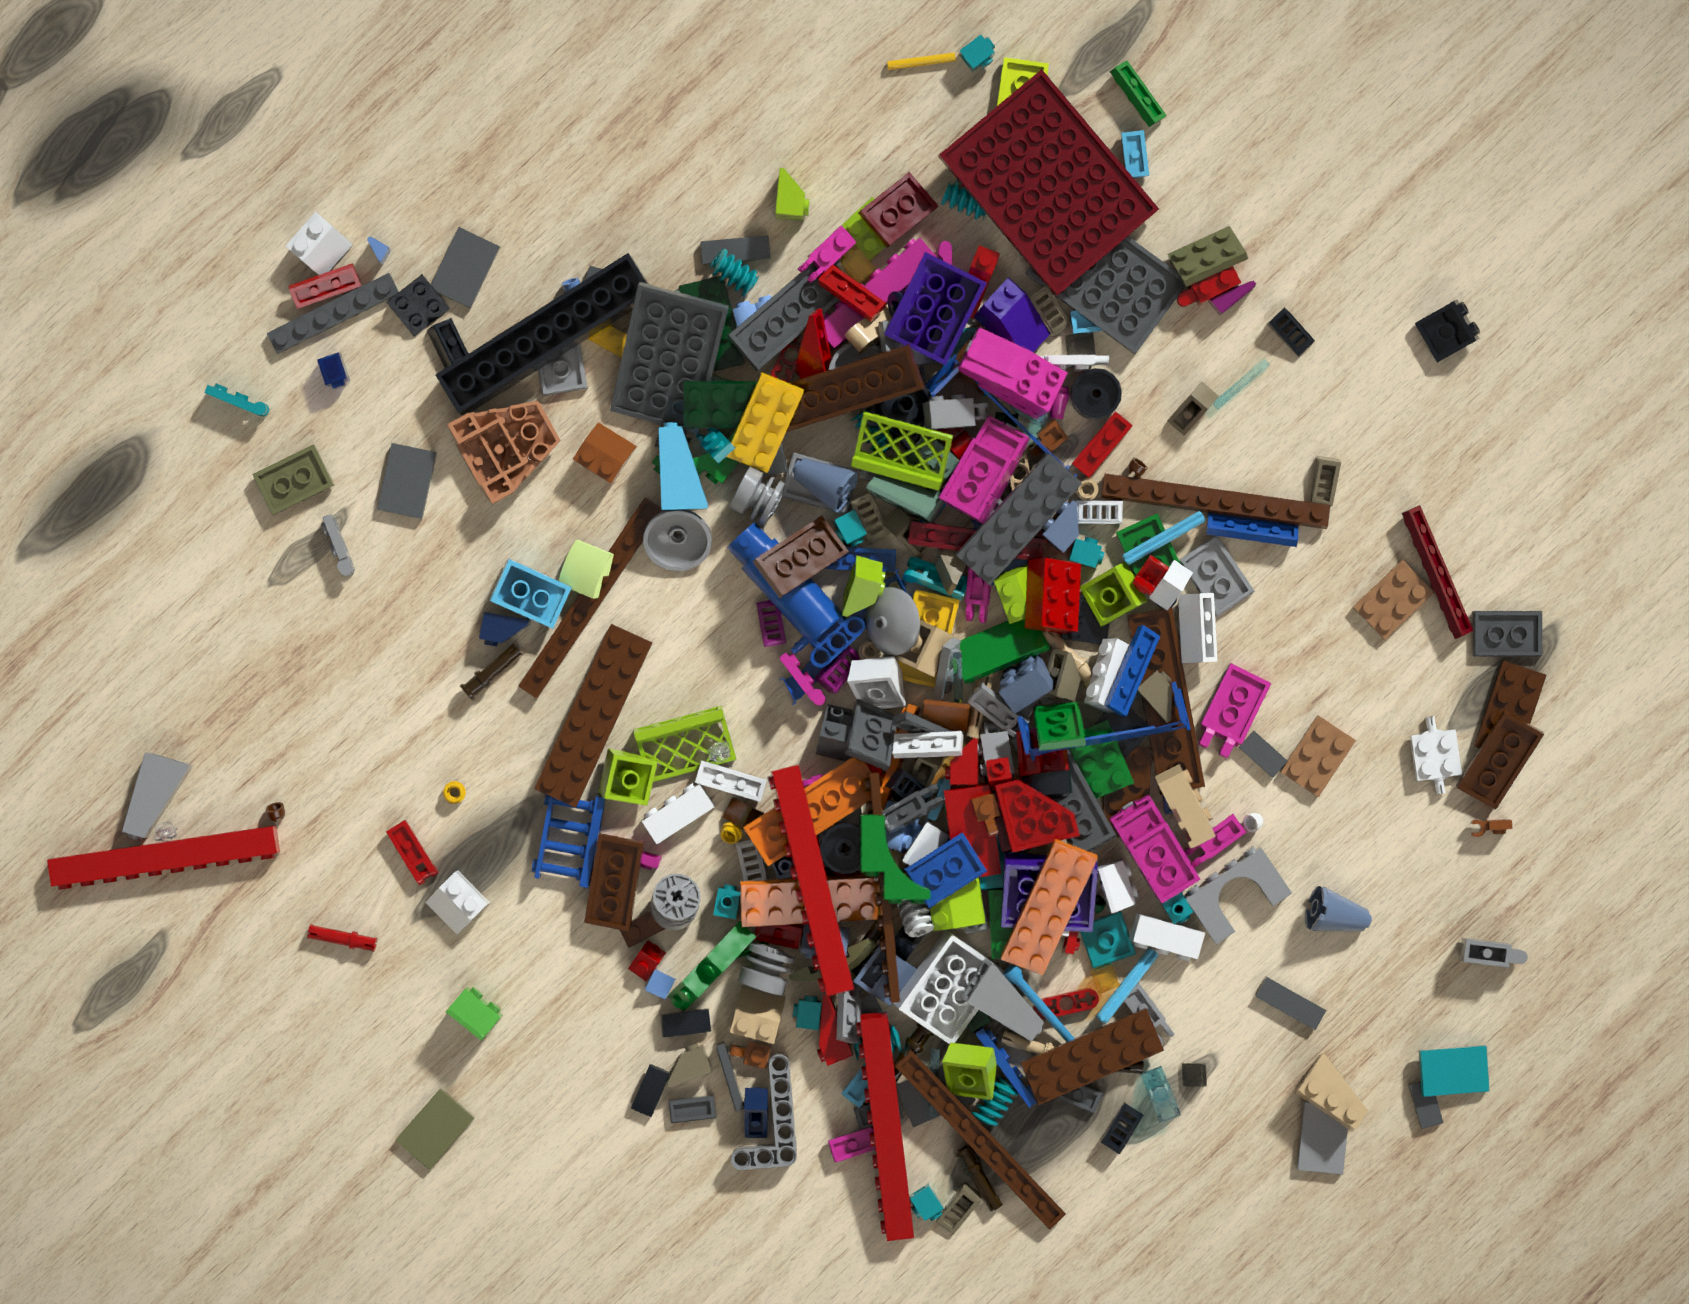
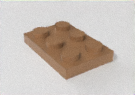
(1393, 599)
(1317, 756)

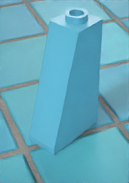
(678, 474)

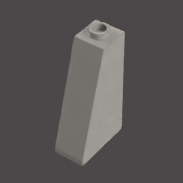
(153, 792)
(1000, 1000)

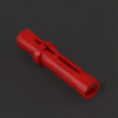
(352, 939)

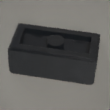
(447, 342)

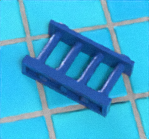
(587, 851)

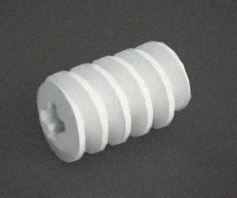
(915, 918)

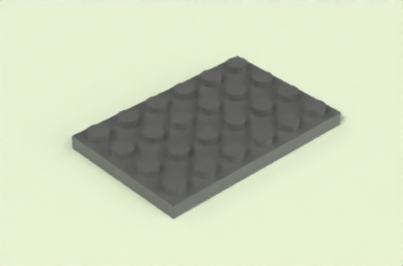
(1123, 293)
(666, 343)

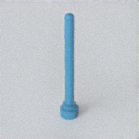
(1014, 975)

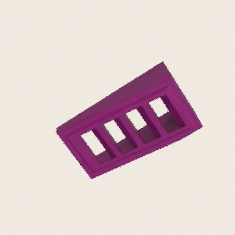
(1227, 299)
(775, 641)
(827, 671)

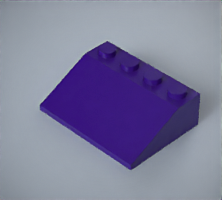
(935, 308)
(1018, 879)

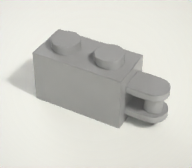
(952, 413)
(993, 746)
(1490, 953)

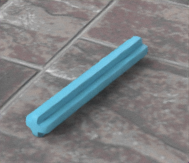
(1163, 538)
(1127, 985)

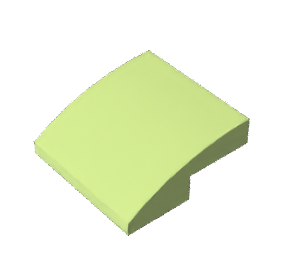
(585, 568)

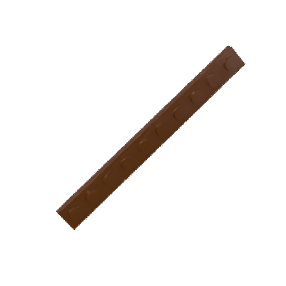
(1215, 501)
(584, 606)
(885, 920)
(980, 1139)

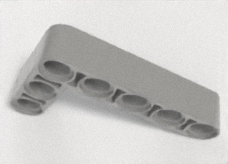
(779, 1121)

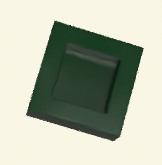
(978, 1021)

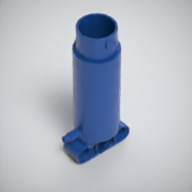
(804, 607)

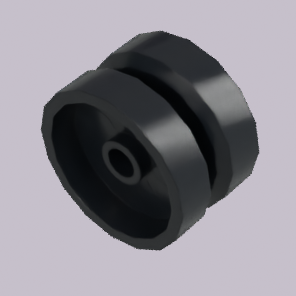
(1104, 383)
(831, 846)

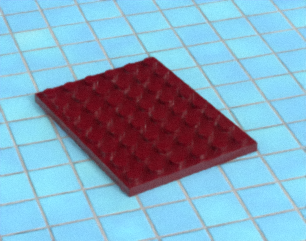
(1048, 182)

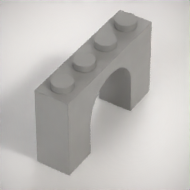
(1205, 899)

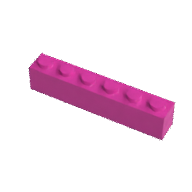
(890, 279)

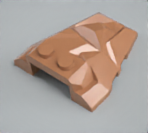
(504, 445)

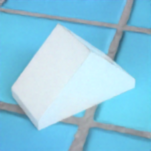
(1171, 585)

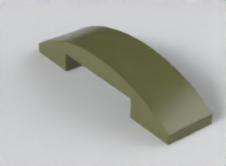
(857, 953)

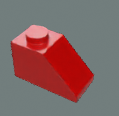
(964, 768)

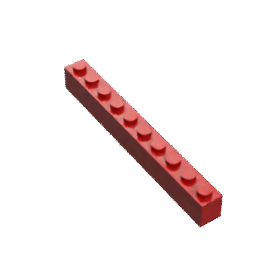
(163, 856)
(811, 880)
(886, 1126)

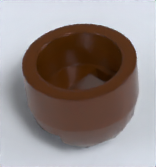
(1137, 467)
(275, 811)

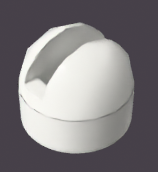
(1253, 822)

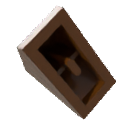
(741, 813)

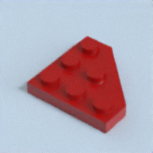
(1033, 817)

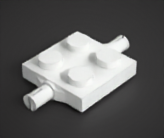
(1078, 362)
(1435, 755)

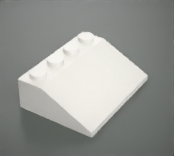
(936, 988)

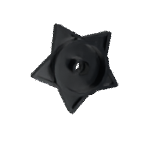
(910, 414)

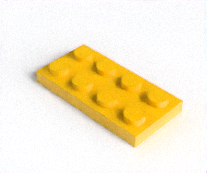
(765, 422)
(936, 611)

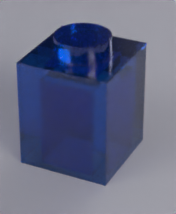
(333, 370)

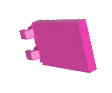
(1233, 708)

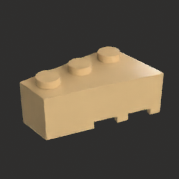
(1186, 805)
(1331, 1094)

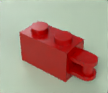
(1209, 287)

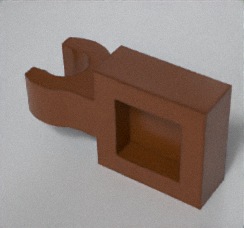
(1050, 436)
(986, 809)
(1497, 826)
(755, 1054)

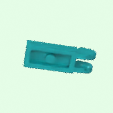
(715, 444)

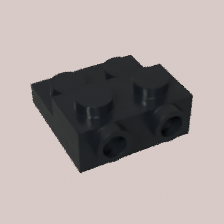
(1448, 330)

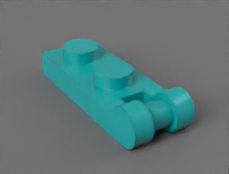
(239, 400)
(930, 577)

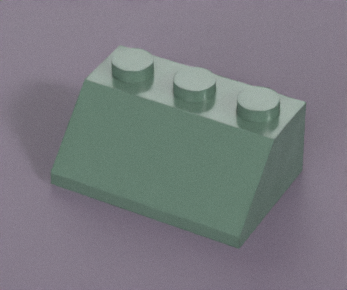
(907, 497)

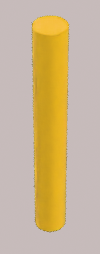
(921, 61)

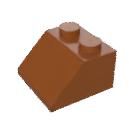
(604, 453)
(946, 714)

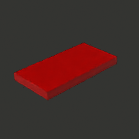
(963, 819)

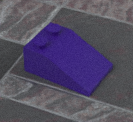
(1013, 317)

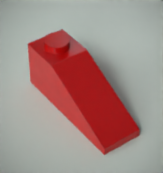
(982, 268)
(814, 349)
(830, 1048)

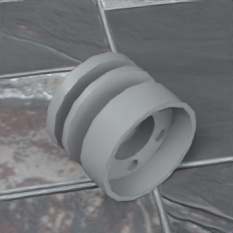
(757, 495)
(675, 914)
(766, 969)

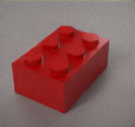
(1053, 595)

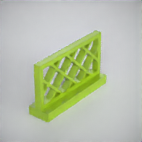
(901, 469)
(678, 725)

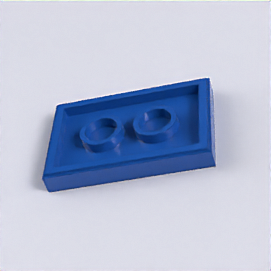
(947, 869)

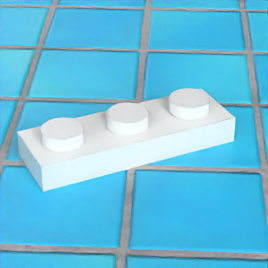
(928, 744)
(730, 781)

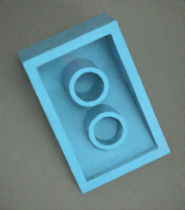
(530, 593)

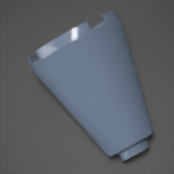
(826, 482)
(1335, 912)

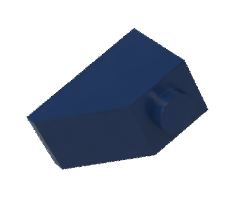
(500, 628)
(756, 1112)

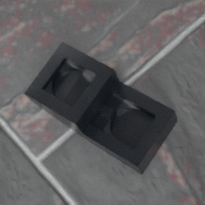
(1050, 783)
(685, 1023)
(650, 1090)

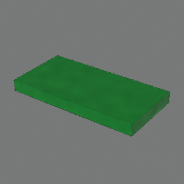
(999, 649)

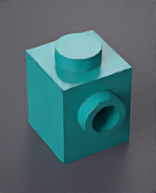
(978, 53)
(849, 529)
(1086, 552)
(727, 901)
(1177, 908)
(807, 1012)
(926, 1203)

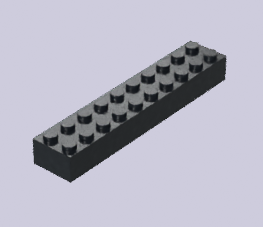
(542, 336)

